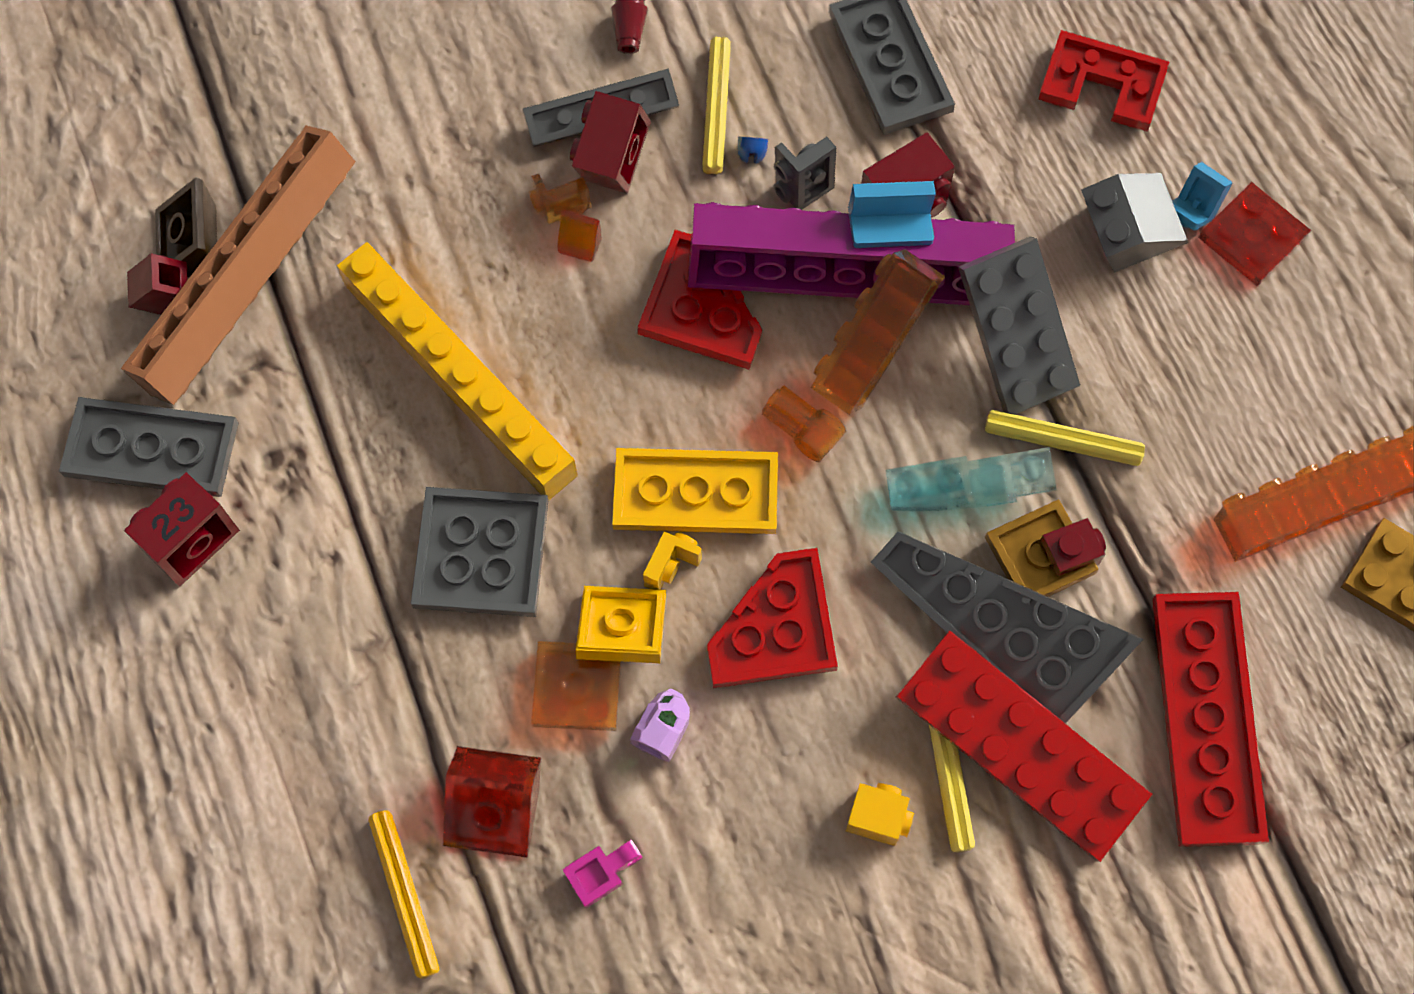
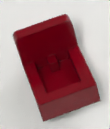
(1074, 546)

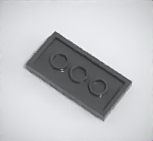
(891, 62)
(1019, 325)
(147, 445)

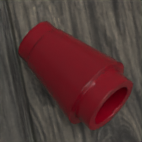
(629, 23)

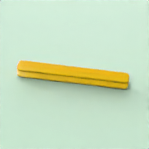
(403, 894)

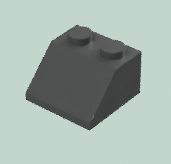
(1134, 218)

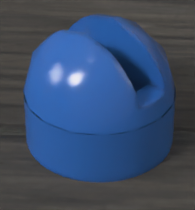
(752, 145)

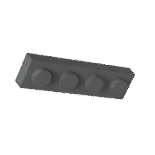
(562, 116)

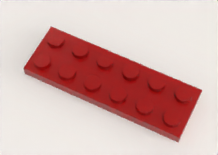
(1209, 720)
(1024, 746)

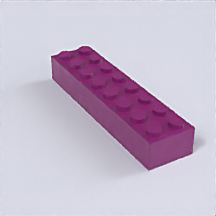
(816, 254)

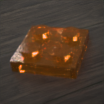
(573, 690)

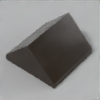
(187, 225)

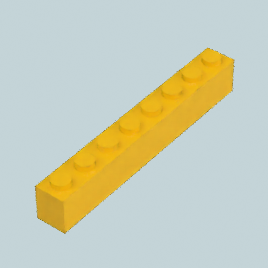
(458, 371)

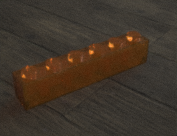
(1318, 496)

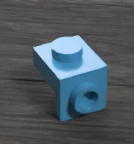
(1201, 196)

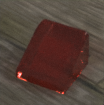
(579, 236)

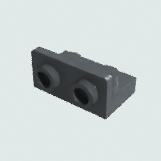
(808, 175)

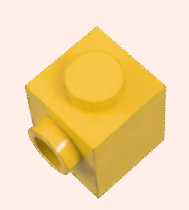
(880, 813)

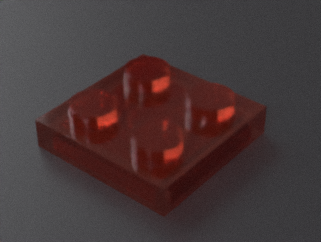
(1254, 234)

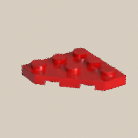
(698, 318)
(777, 626)

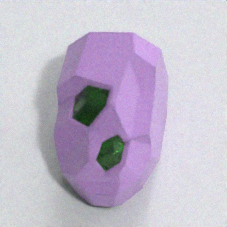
(662, 725)

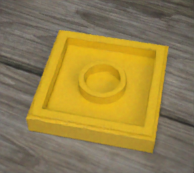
(621, 624)

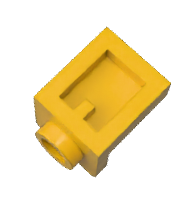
(663, 562)

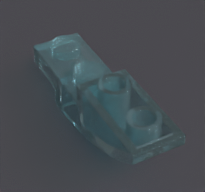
(970, 484)

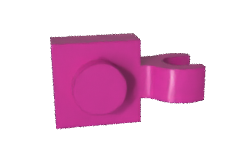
(596, 874)

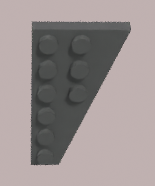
(1029, 637)

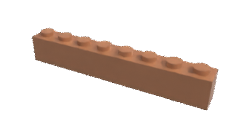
(239, 265)

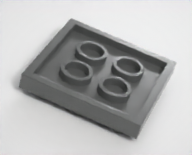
(480, 552)

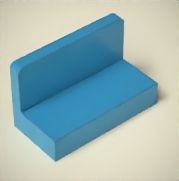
(891, 214)

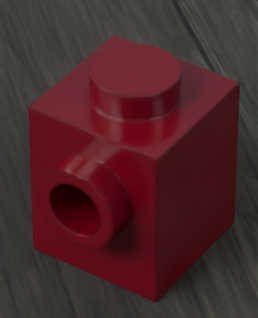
(155, 283)

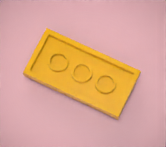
(695, 491)

